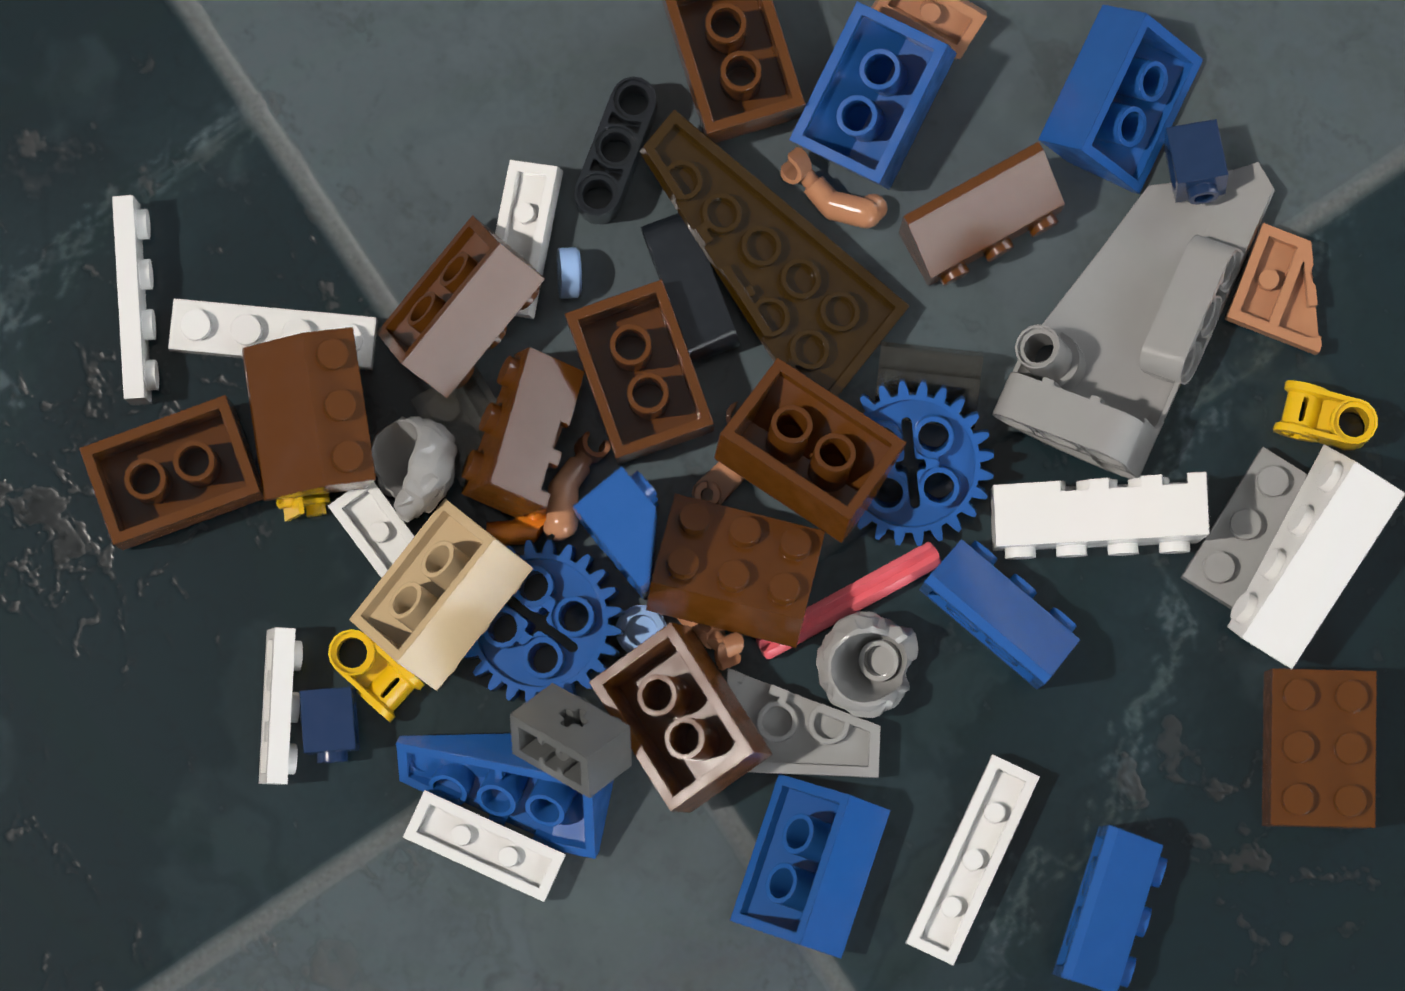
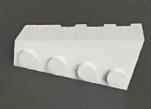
(1099, 516)
(1313, 555)

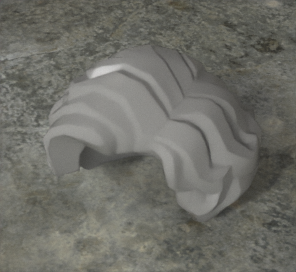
(414, 464)
(866, 663)

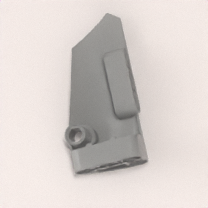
(1134, 325)

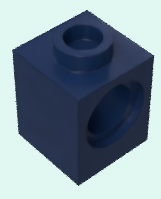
(1196, 162)
(330, 723)

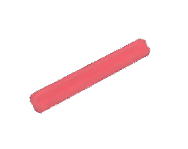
(860, 594)

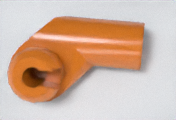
(519, 529)

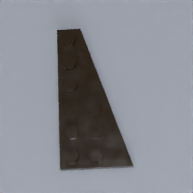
(784, 274)

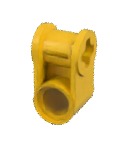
(1322, 416)
(375, 674)

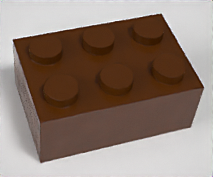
(735, 65)
(640, 372)
(172, 472)
(735, 570)
(681, 718)
(1319, 748)

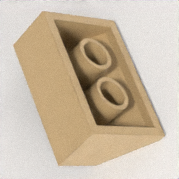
(440, 594)

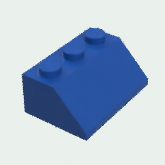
(873, 95)
(1121, 97)
(624, 525)
(1001, 612)
(810, 865)
(1110, 910)

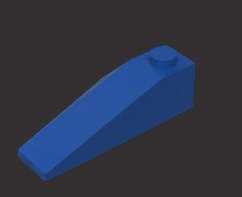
(494, 780)

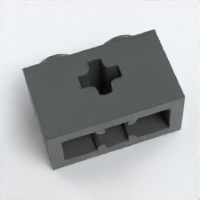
(571, 740)

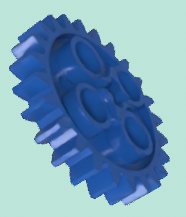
(956, 458)
(567, 585)

